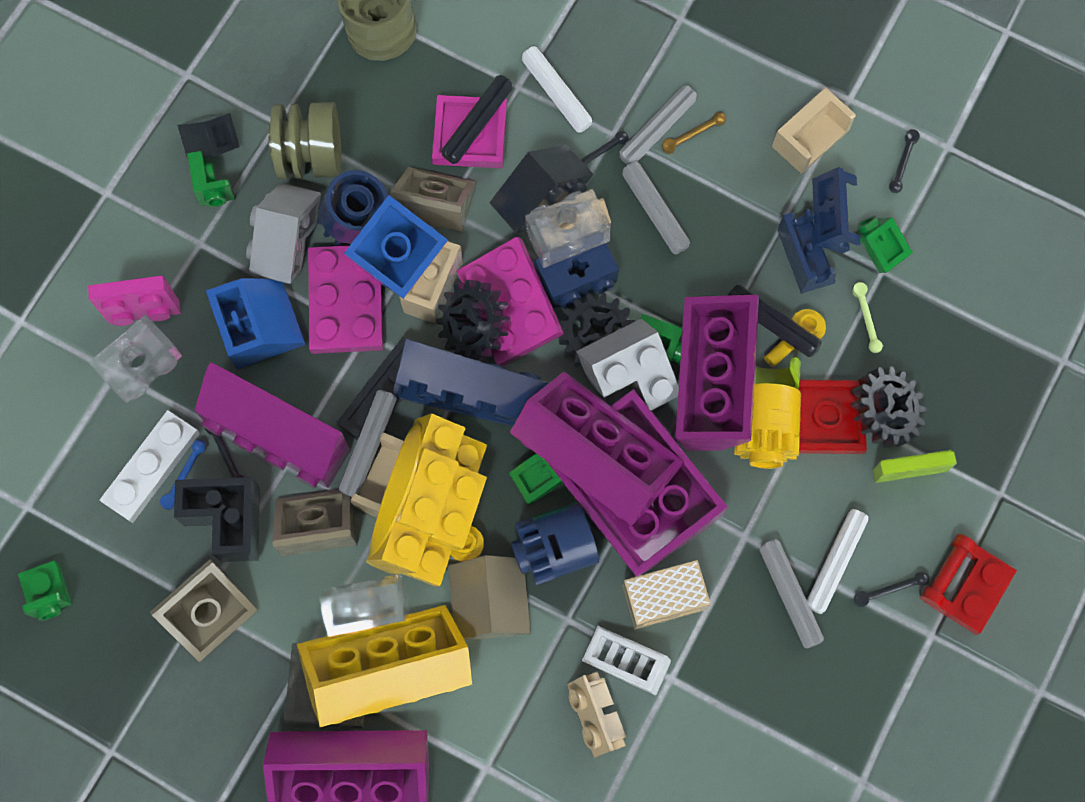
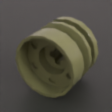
(379, 27)
(305, 141)

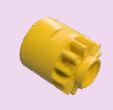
(773, 426)

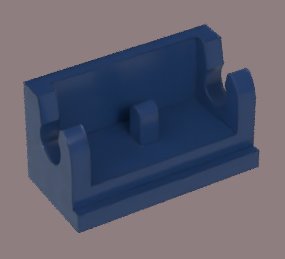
(832, 210)
(805, 258)

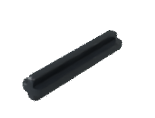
(476, 119)
(783, 326)

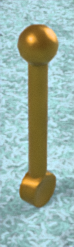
(669, 145)

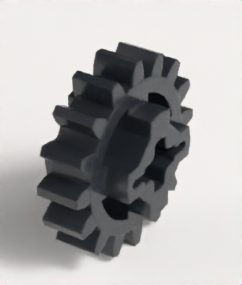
(473, 319)
(589, 319)
(888, 407)

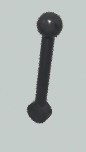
(620, 138)
(911, 138)
(226, 456)
(862, 598)

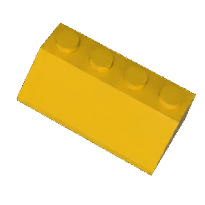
(384, 665)

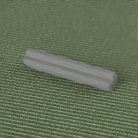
(658, 125)
(655, 208)
(367, 443)
(791, 593)

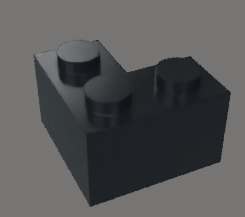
(539, 180)
(229, 507)

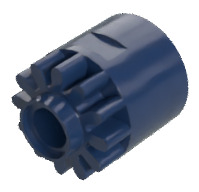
(350, 205)
(554, 543)

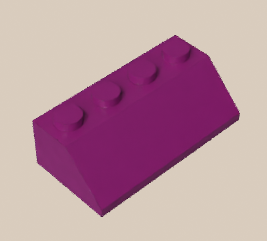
(717, 372)
(271, 427)
(596, 447)
(347, 766)

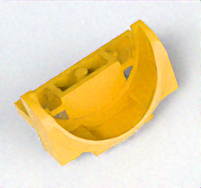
(428, 501)

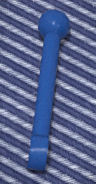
(198, 447)

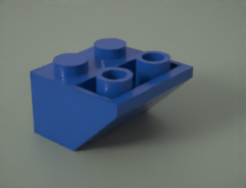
(255, 319)

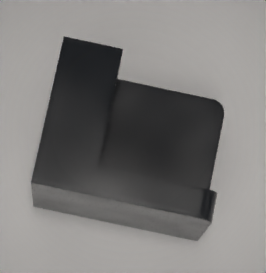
(209, 134)

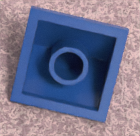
(395, 247)

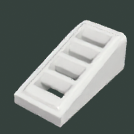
(656, 675)

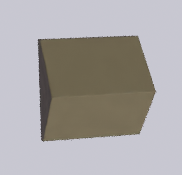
(435, 197)
(313, 523)
(489, 598)
(204, 610)

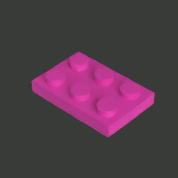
(342, 304)
(529, 308)

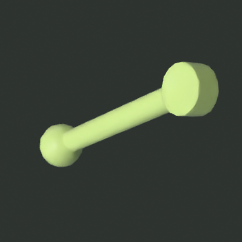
(859, 291)

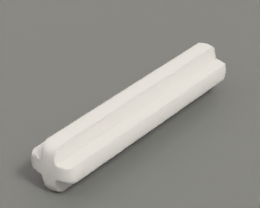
(556, 89)
(837, 561)

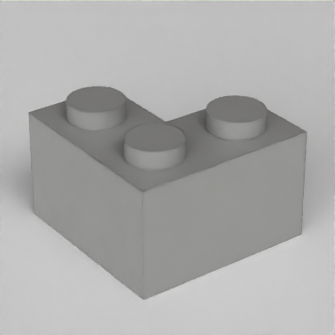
(281, 231)
(634, 359)

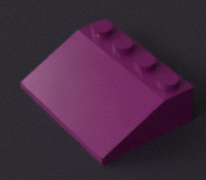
(672, 520)

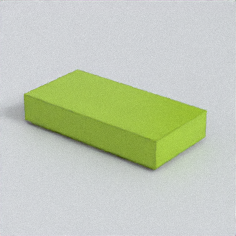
(914, 466)

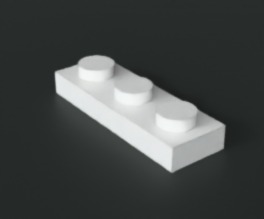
(150, 466)

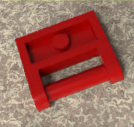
(979, 590)

